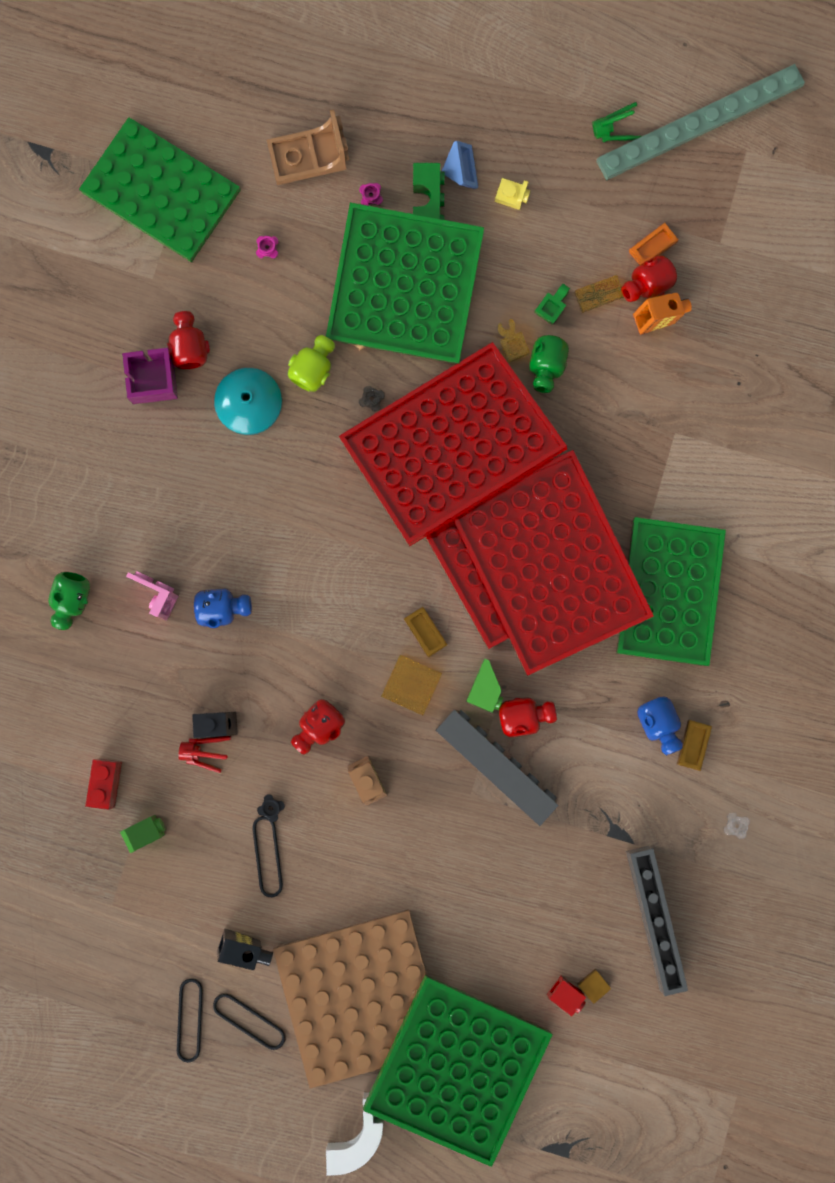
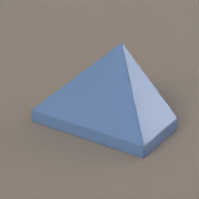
(461, 166)

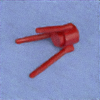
(191, 752)

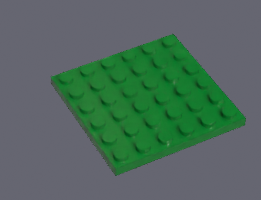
(404, 283)
(457, 1071)

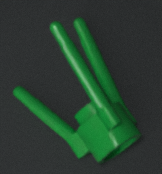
(604, 126)

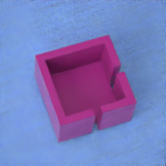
(152, 379)

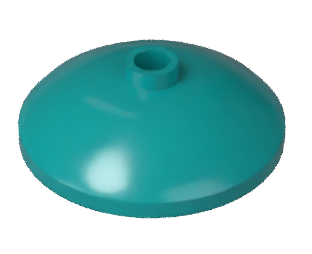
(252, 415)

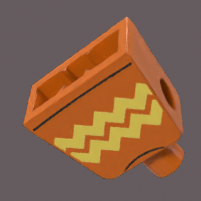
(660, 312)

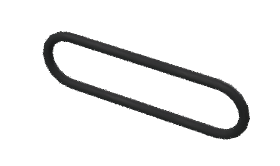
(258, 859)
(180, 1017)
(244, 1030)

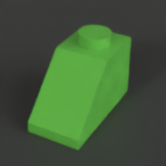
(486, 689)
(143, 833)

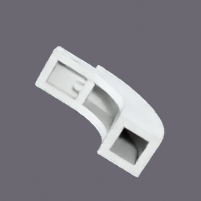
(353, 1154)

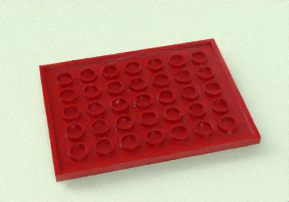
(452, 443)
(552, 564)

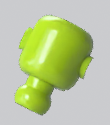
(310, 366)

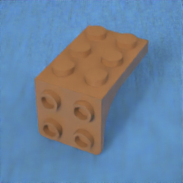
(309, 152)

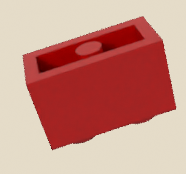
(103, 784)

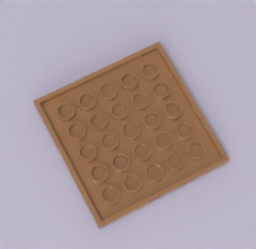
(350, 994)

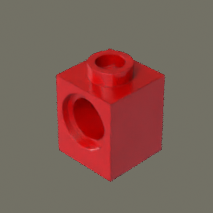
(567, 996)

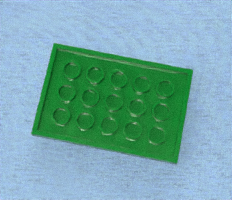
(160, 189)
(680, 580)

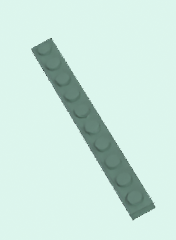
(700, 122)

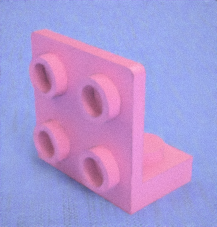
(163, 603)

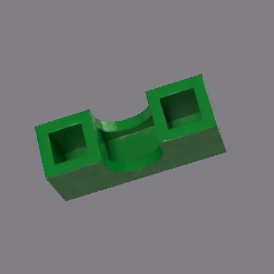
(427, 181)

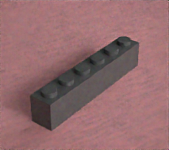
(496, 767)
(657, 921)

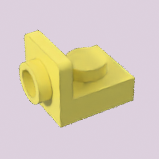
(512, 193)

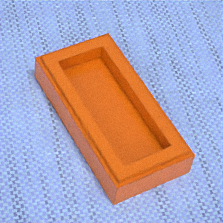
(654, 244)

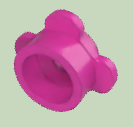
(372, 188)
(264, 241)

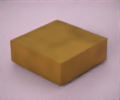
(594, 986)

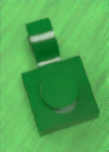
(552, 306)

